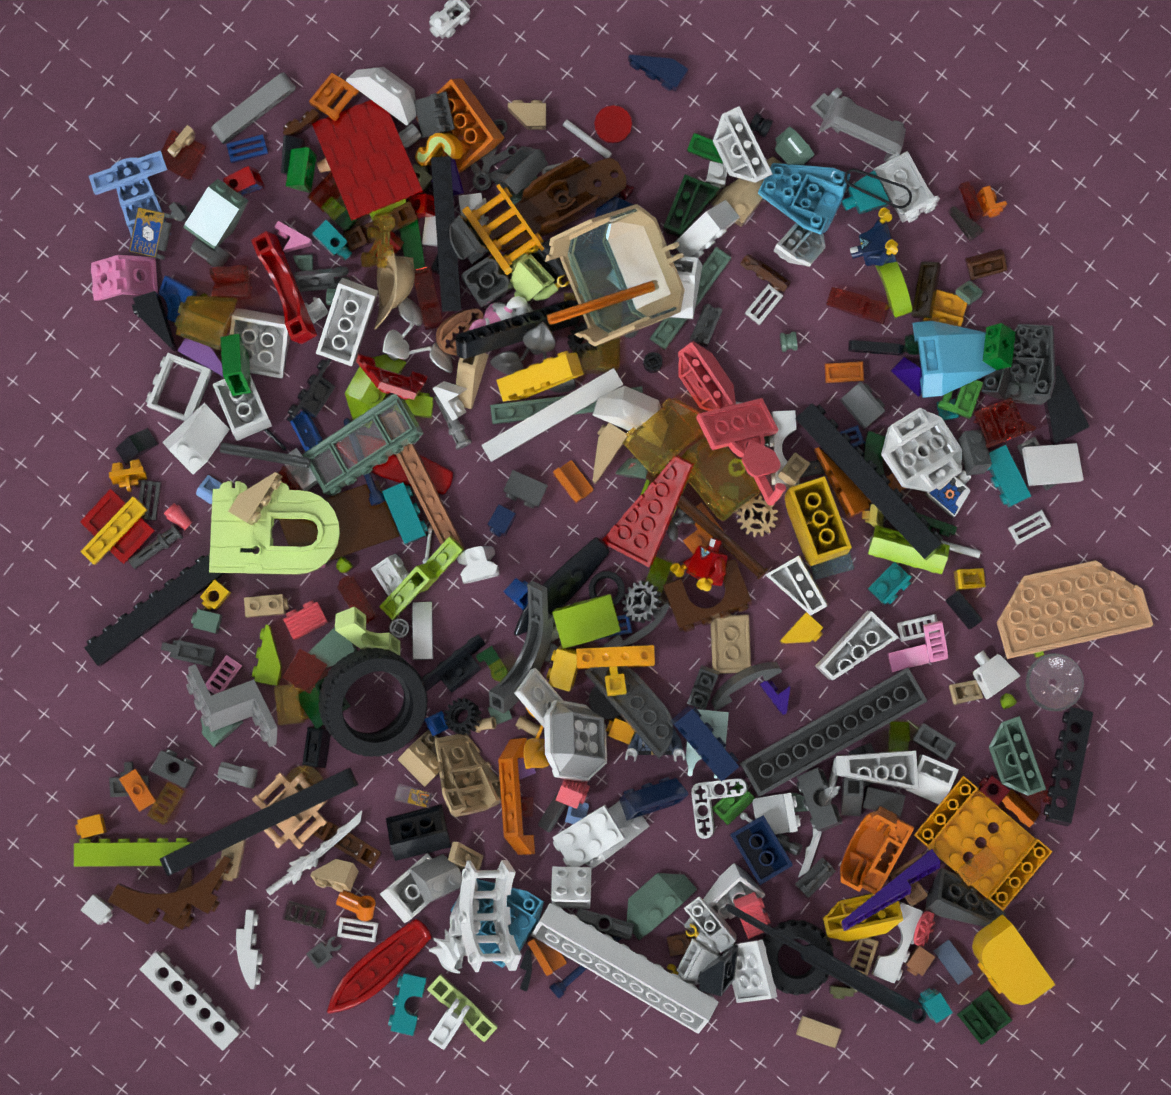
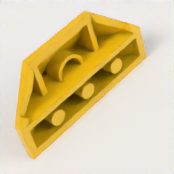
(874, 925)

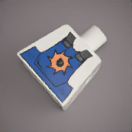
(951, 494)

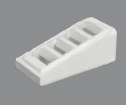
(902, 632)

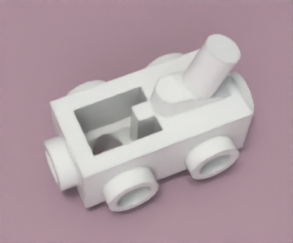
(444, 22)

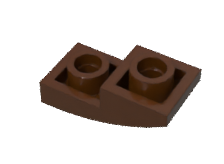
(295, 127)

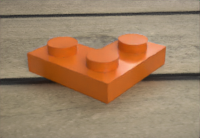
(700, 536)

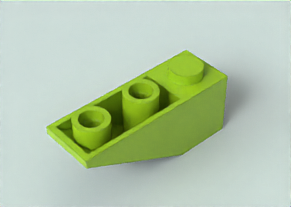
(269, 663)

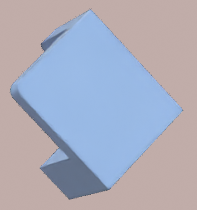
(574, 815)

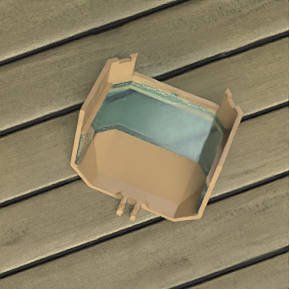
(615, 255)

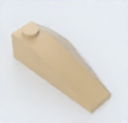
(743, 196)

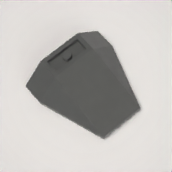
(1032, 369)

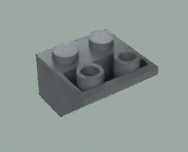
(863, 405)

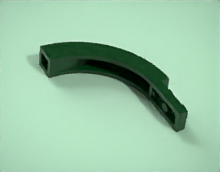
(873, 449)

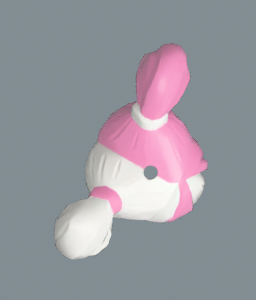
(500, 311)

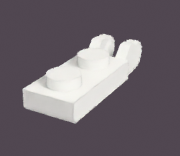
(448, 1026)

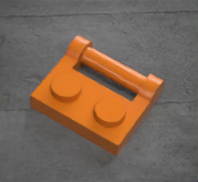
(329, 92)

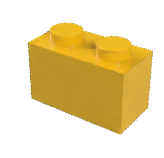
(564, 669)

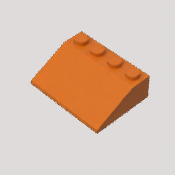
(471, 123)

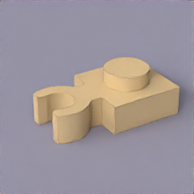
(185, 138)

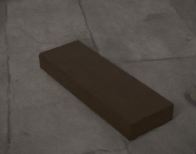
(926, 290)

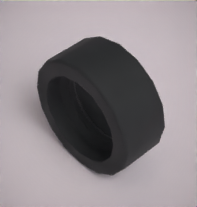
(611, 575)

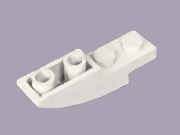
(247, 956)

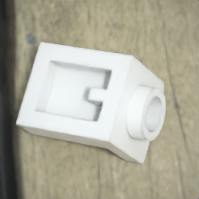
(716, 174)

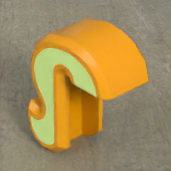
(436, 146)

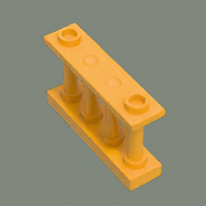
(485, 230)
(615, 656)

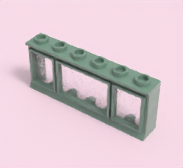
(363, 444)

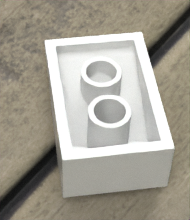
(197, 438)
(404, 894)

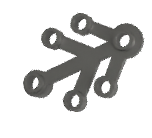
(489, 160)

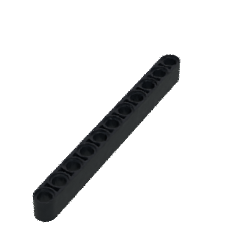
(258, 821)

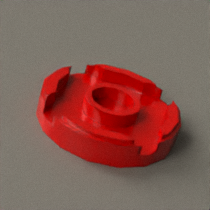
(613, 124)

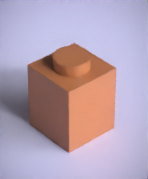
(919, 961)

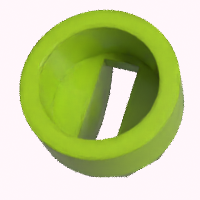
(343, 565)
(1007, 701)

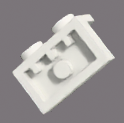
(390, 573)

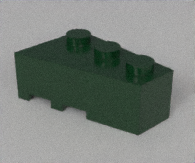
(688, 204)

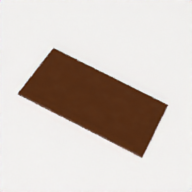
(358, 523)

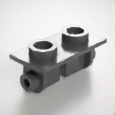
(815, 877)

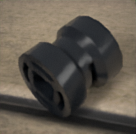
(765, 125)
(652, 362)

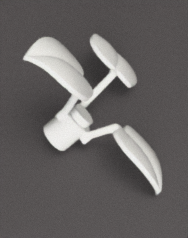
(399, 348)

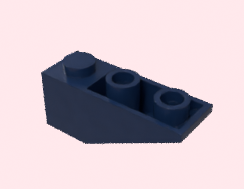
(664, 70)

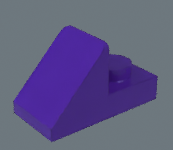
(779, 700)

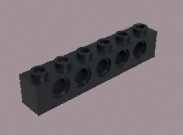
(1083, 720)

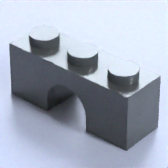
(811, 786)

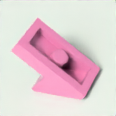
(296, 241)

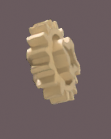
(763, 524)

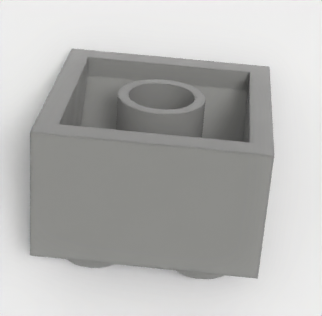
(436, 878)

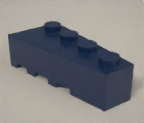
(703, 741)

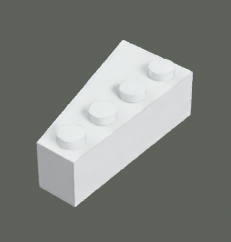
(856, 645)
(885, 768)

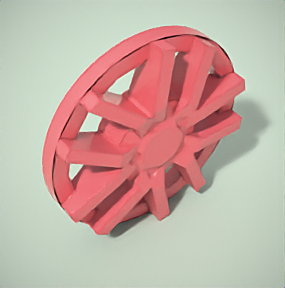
(924, 928)

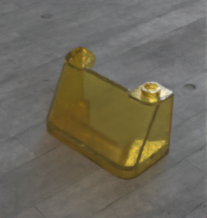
(664, 435)
(720, 479)

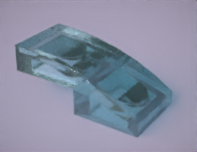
(832, 567)

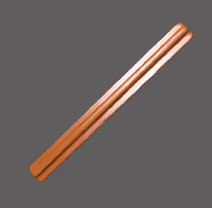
(601, 303)

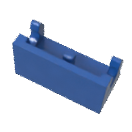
(306, 430)

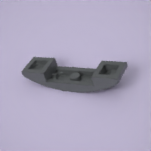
(618, 641)
(741, 679)

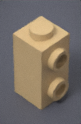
(265, 605)
(236, 852)

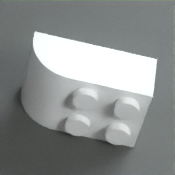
(243, 412)

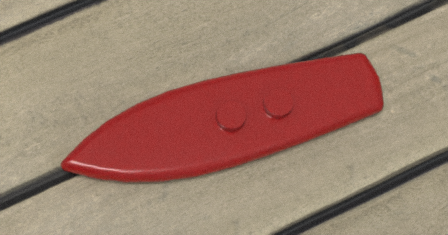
(393, 471)
(379, 966)

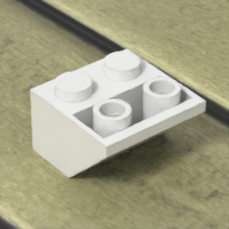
(933, 779)

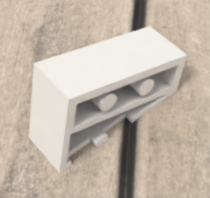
(706, 229)
(799, 584)

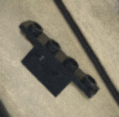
(315, 395)
(457, 667)

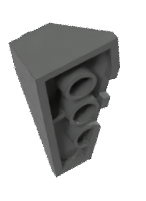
(958, 902)

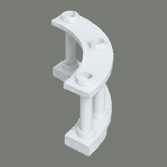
(501, 916)

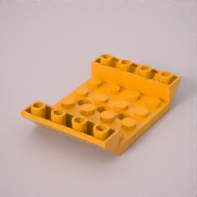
(963, 819)

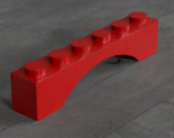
(295, 312)

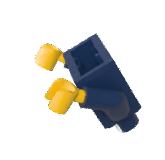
(877, 244)

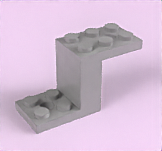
(231, 706)

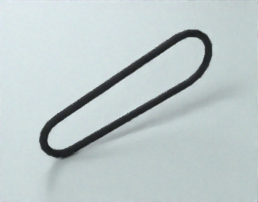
(882, 179)

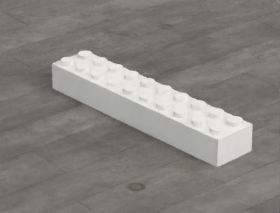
(625, 968)

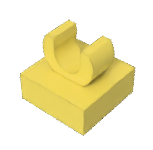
(873, 516)

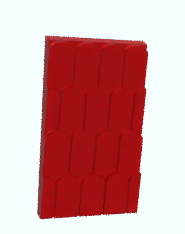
(367, 160)

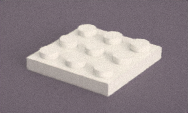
(753, 973)

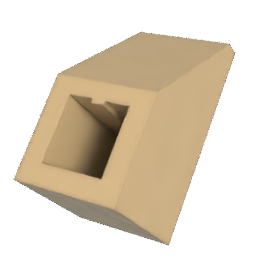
(530, 115)
(336, 874)

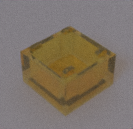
(288, 705)

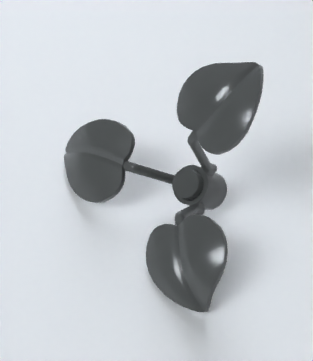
(537, 340)

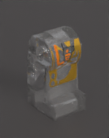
(413, 796)

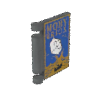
(150, 233)

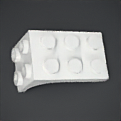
(904, 171)
(629, 828)
(588, 837)
(571, 887)

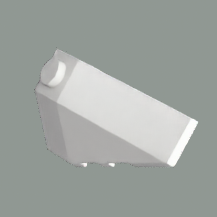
(729, 886)

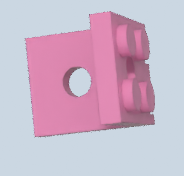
(122, 276)

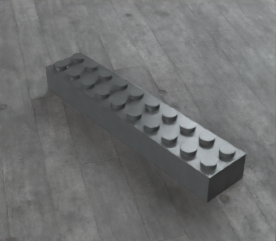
(833, 732)

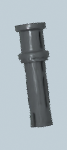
(162, 541)

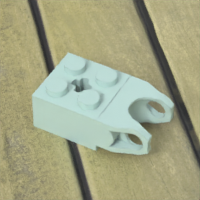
(719, 722)

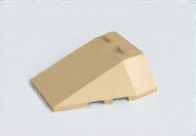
(465, 777)

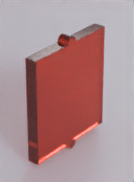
(304, 671)

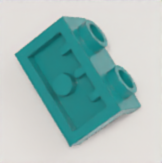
(890, 583)

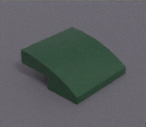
(984, 1016)

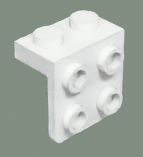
(778, 812)

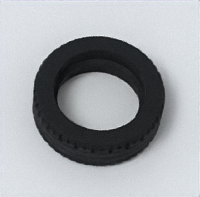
(400, 730)

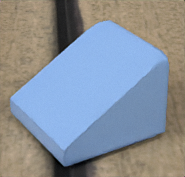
(206, 488)

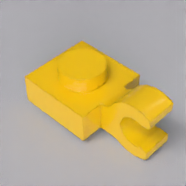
(615, 683)

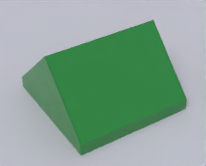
(301, 169)

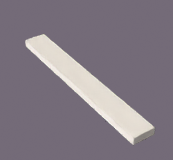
(552, 415)

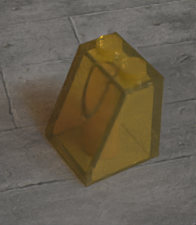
(205, 319)

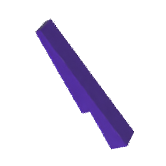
(894, 890)

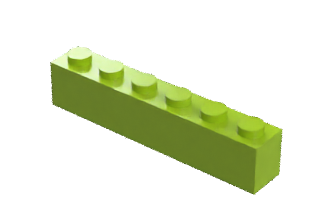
(124, 852)

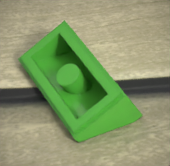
(731, 807)

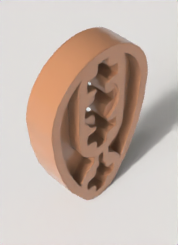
(451, 325)

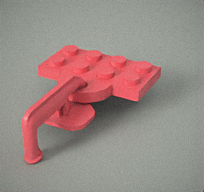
(744, 430)

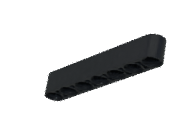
(509, 330)

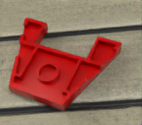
(392, 382)

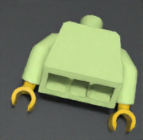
(531, 279)

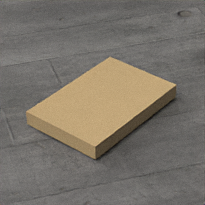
(730, 644)

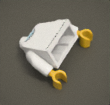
(696, 958)

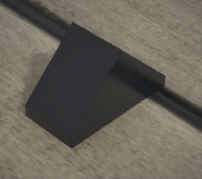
(136, 445)

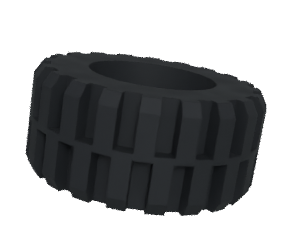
(814, 977)

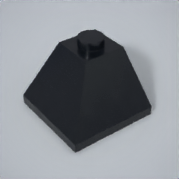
(719, 973)

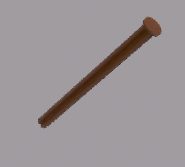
(717, 533)

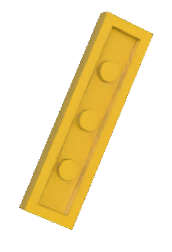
(114, 530)

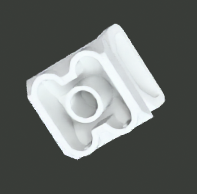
(478, 564)

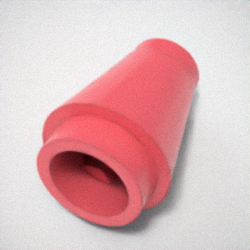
(178, 516)

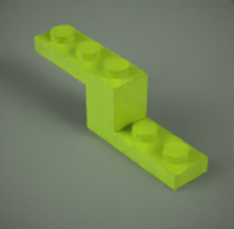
(421, 578)

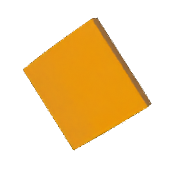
(948, 309)

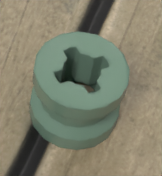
(788, 341)

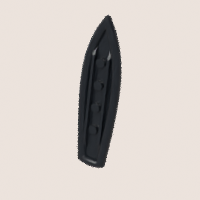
(569, 579)

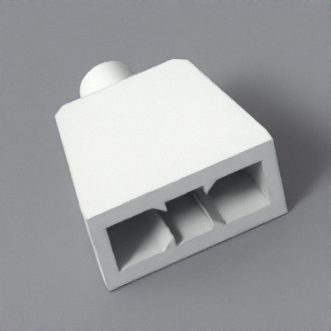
(993, 674)

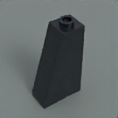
(1063, 411)

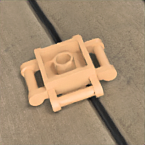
(294, 823)

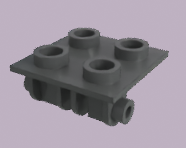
(434, 114)

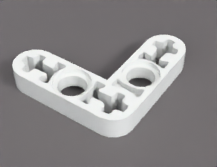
(711, 794)

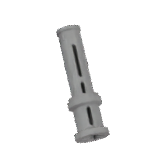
(455, 428)

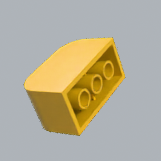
(816, 521)
(1010, 962)

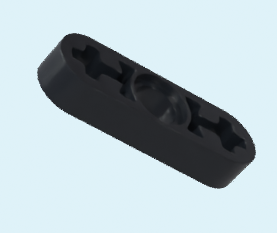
(875, 347)

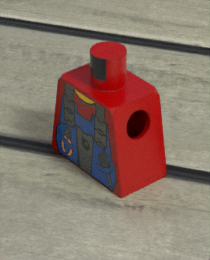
(245, 181)

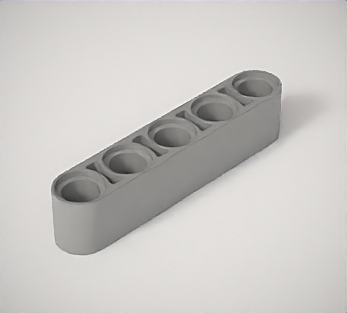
(253, 108)

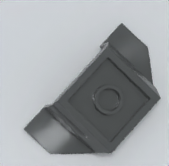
(466, 240)

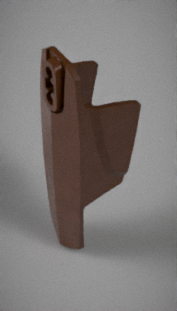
(562, 197)

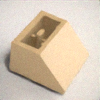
(421, 758)

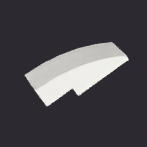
(422, 631)

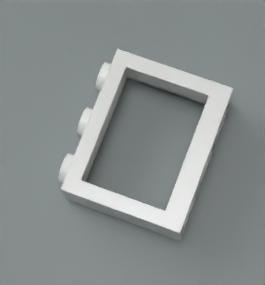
(160, 380)

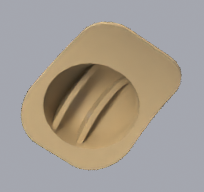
(394, 284)

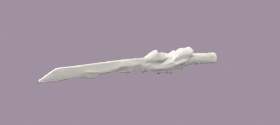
(825, 799)
(311, 860)

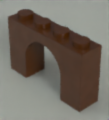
(689, 615)

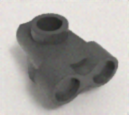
(792, 847)

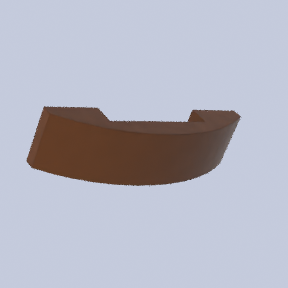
(403, 216)
(350, 845)

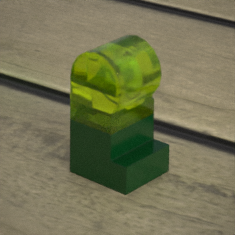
(338, 214)
(497, 668)

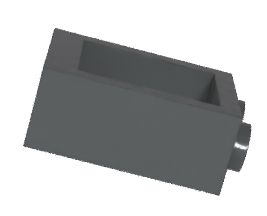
(520, 169)

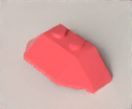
(705, 378)

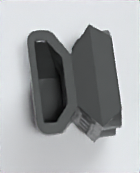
(487, 281)

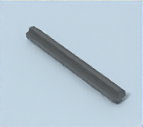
(265, 455)

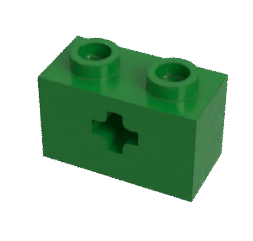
(999, 346)

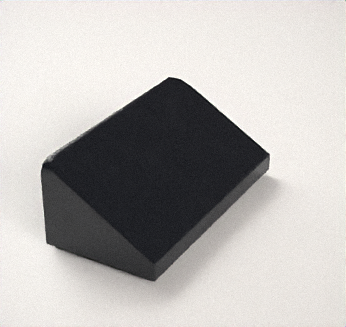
(289, 143)
(963, 610)
(316, 747)

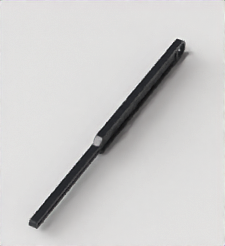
(840, 970)

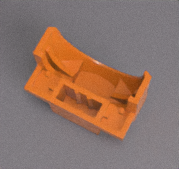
(874, 847)

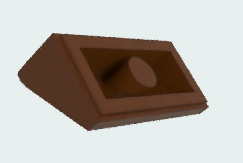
(986, 264)

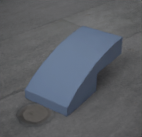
(953, 962)

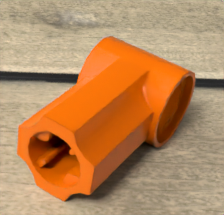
(362, 906)

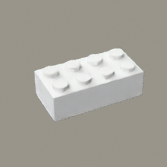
(346, 322)

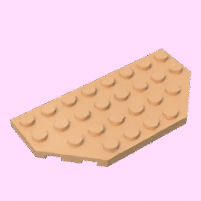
(1070, 608)

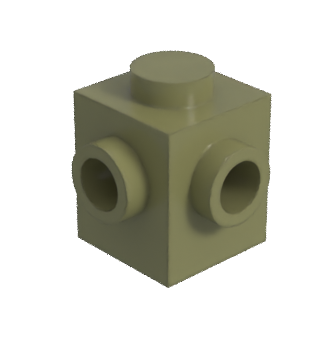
(423, 177)

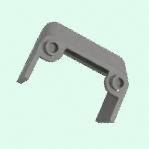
(865, 126)

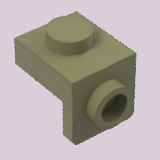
(840, 992)

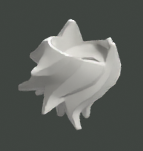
(450, 952)

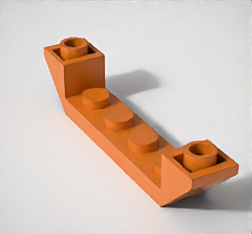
(511, 798)

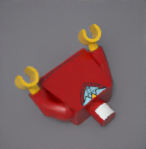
(705, 564)

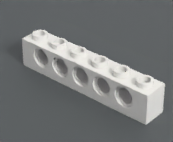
(179, 998)

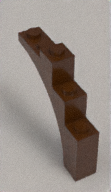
(201, 895)

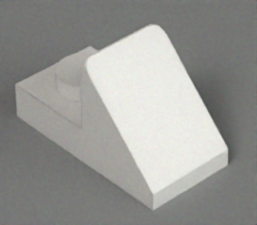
(448, 395)

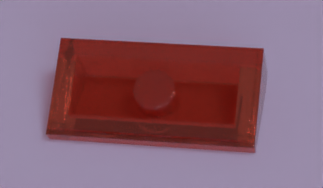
(325, 190)

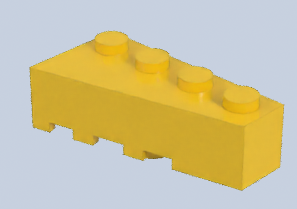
(540, 377)

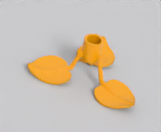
(535, 751)

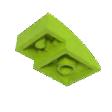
(586, 621)

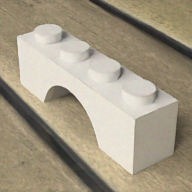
(786, 424)
(889, 966)

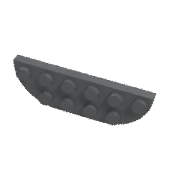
(638, 708)

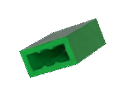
(235, 364)

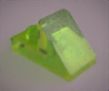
(658, 573)
(898, 736)

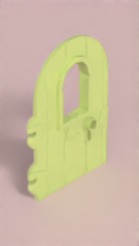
(232, 533)

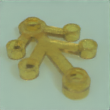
(382, 242)

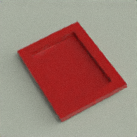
(103, 513)

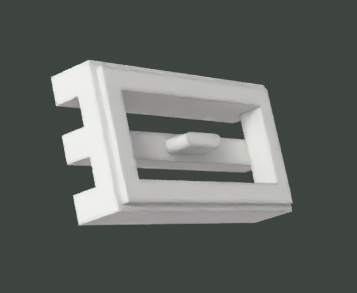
(754, 316)
(1015, 534)
(357, 937)

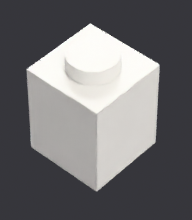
(97, 909)

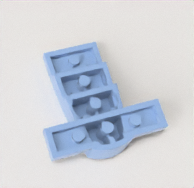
(132, 184)

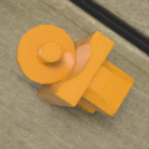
(127, 477)

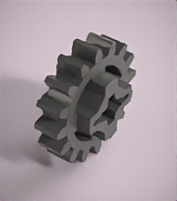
(638, 602)

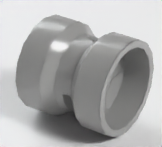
(396, 626)

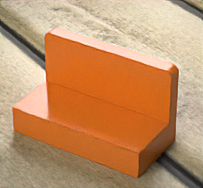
(573, 481)
(547, 957)

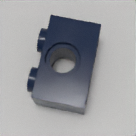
(501, 521)

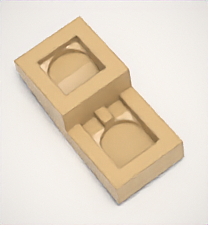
(818, 1031)

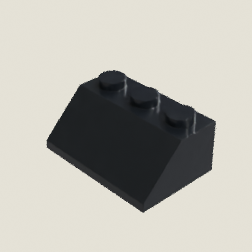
(418, 832)

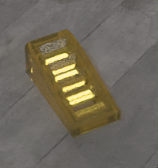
(162, 820)

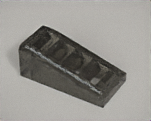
(967, 225)
(286, 916)

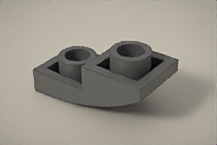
(703, 687)

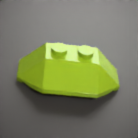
(362, 393)

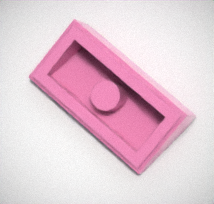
(908, 658)

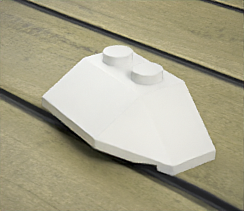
(386, 91)
(739, 148)
(800, 246)
(626, 408)

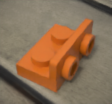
(986, 199)

